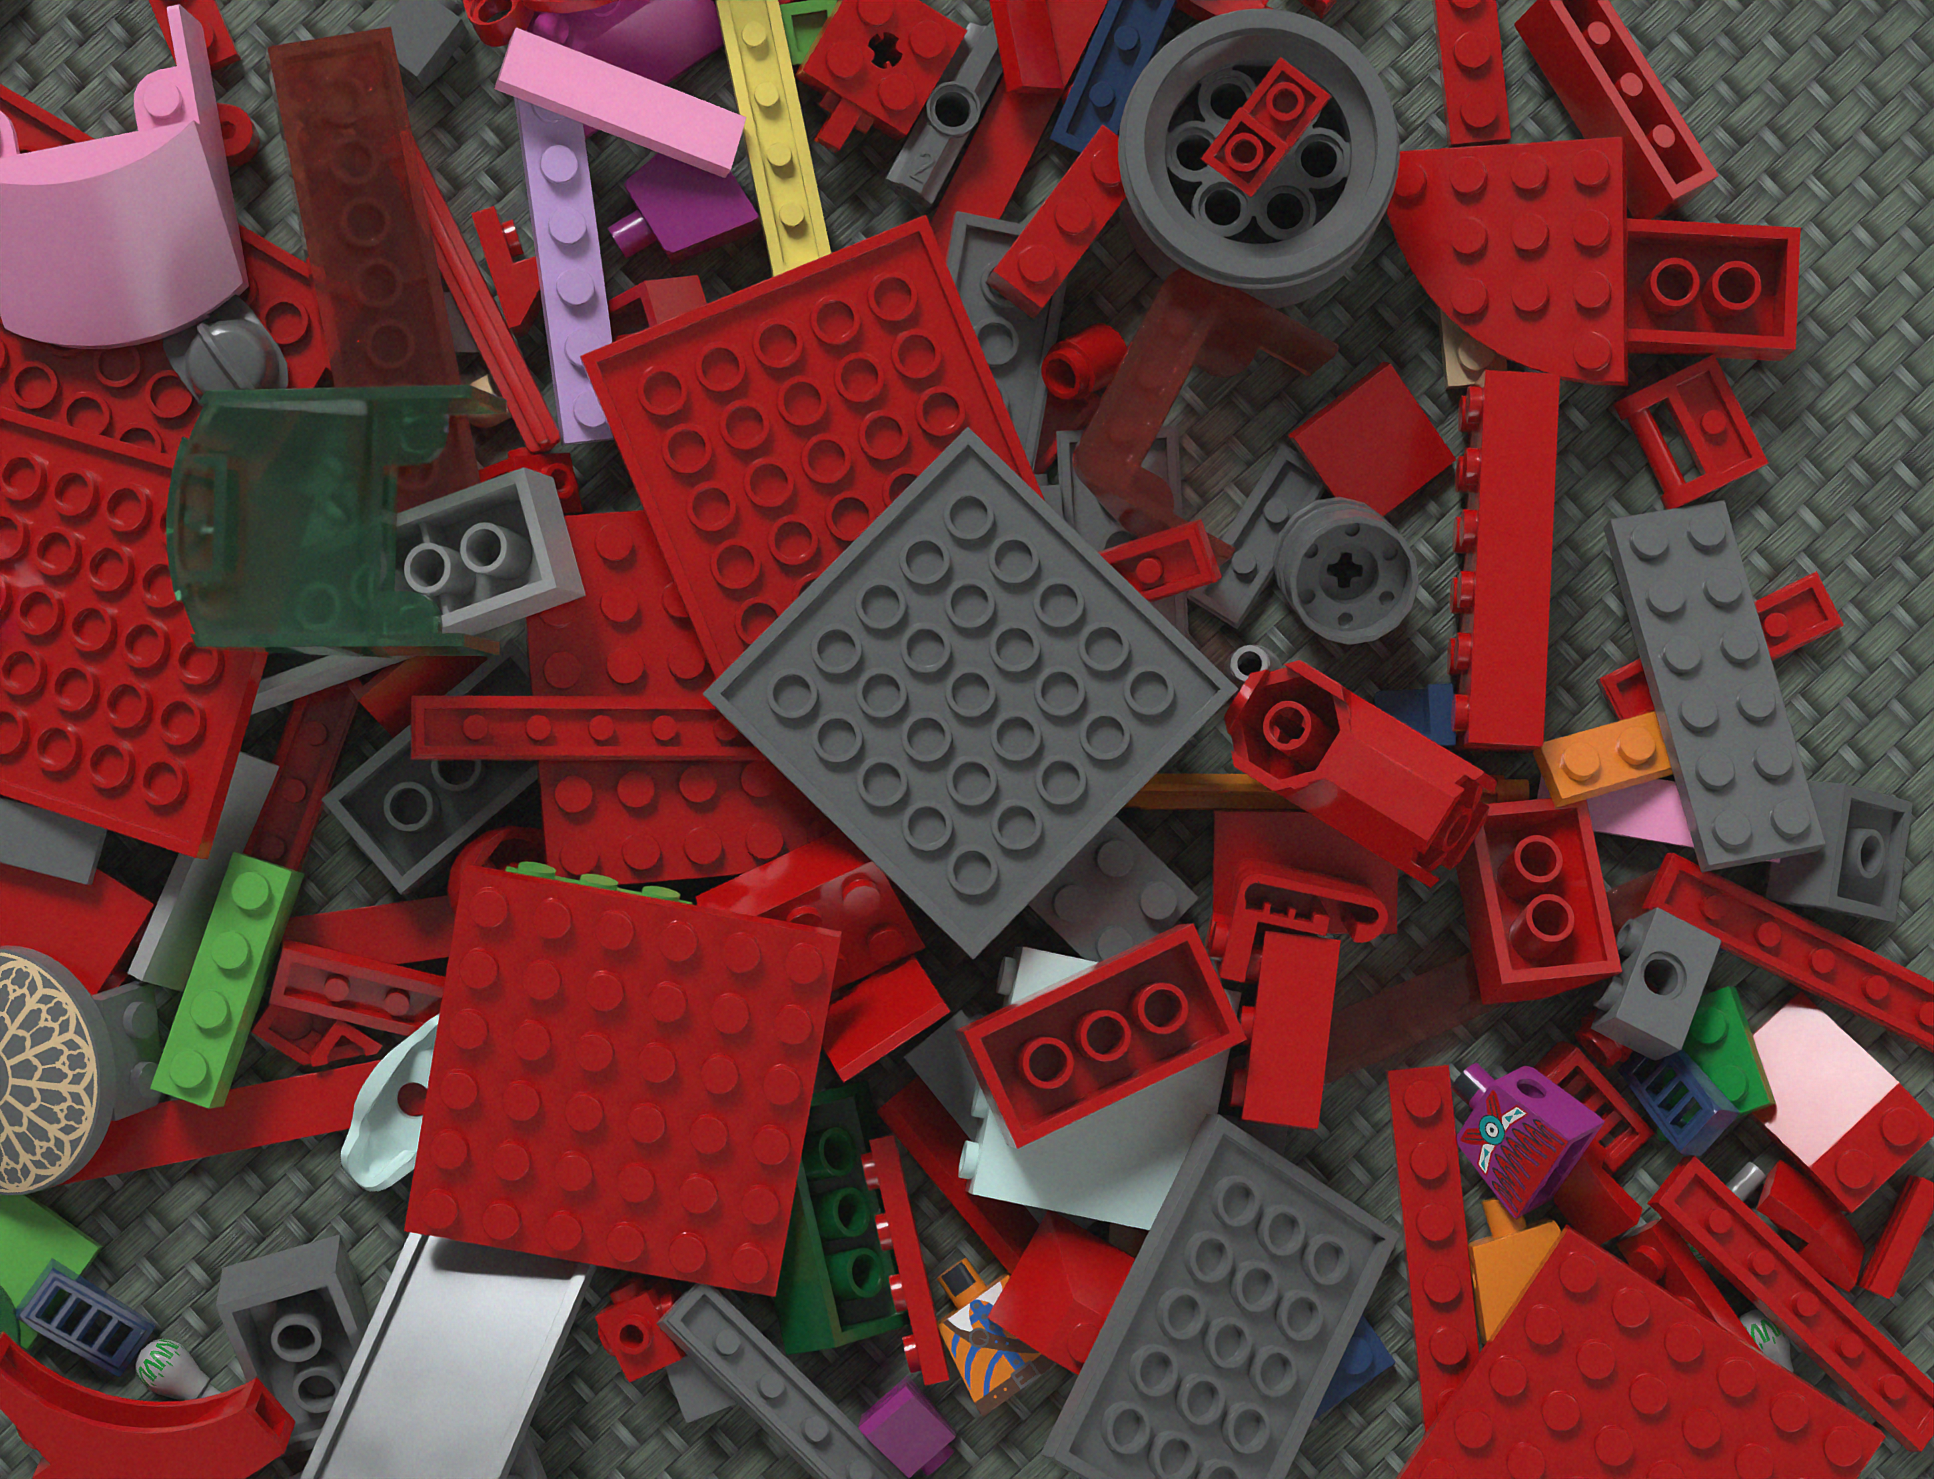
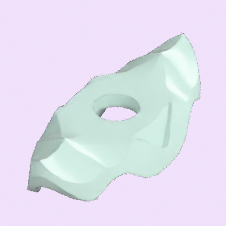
(381, 1136)

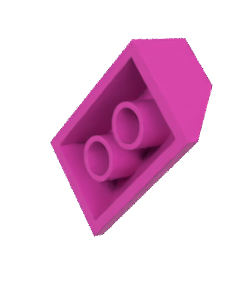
(638, 35)

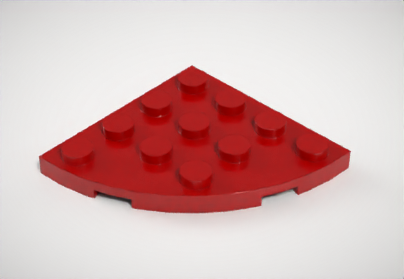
(1524, 249)

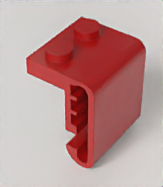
(1283, 898)

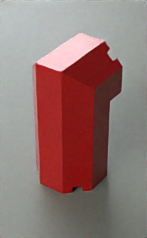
(1357, 769)

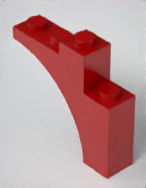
(124, 1438)

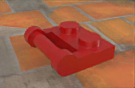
(1709, 425)

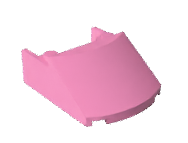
(128, 228)

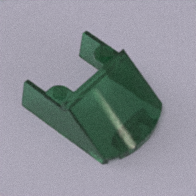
(292, 519)

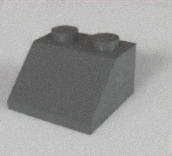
(1861, 858)

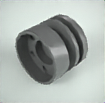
(1368, 593)

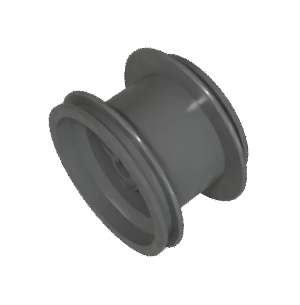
(1336, 212)

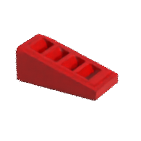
(1567, 1057)

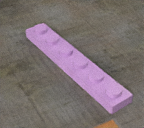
(566, 263)

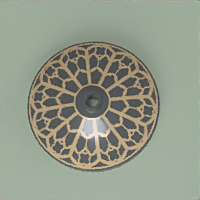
(52, 1073)

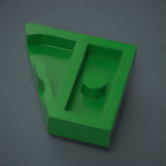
(1726, 1052)

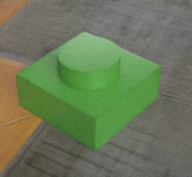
(802, 24)

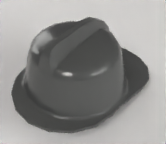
(227, 352)

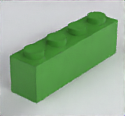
(227, 981)

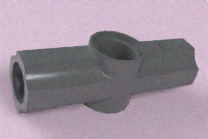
(932, 145)

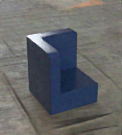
(1422, 710)

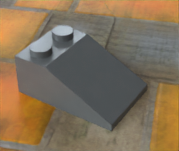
(296, 1328)

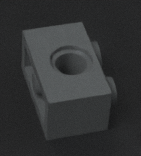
(1680, 962)

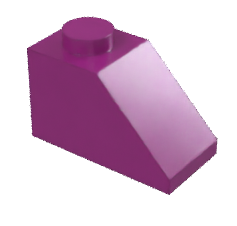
(908, 1429)

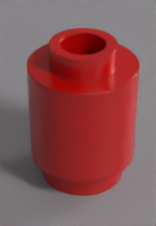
(1083, 362)

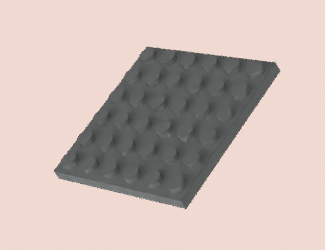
(970, 693)

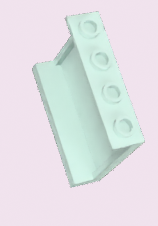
(1107, 1163)

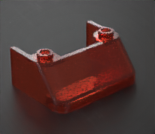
(1183, 327)

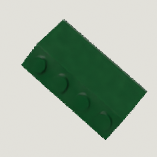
(832, 1262)

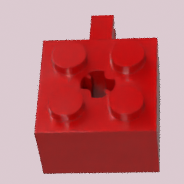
(867, 95)

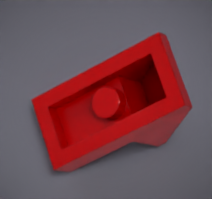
(514, 281)

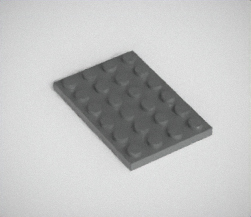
(1223, 1322)

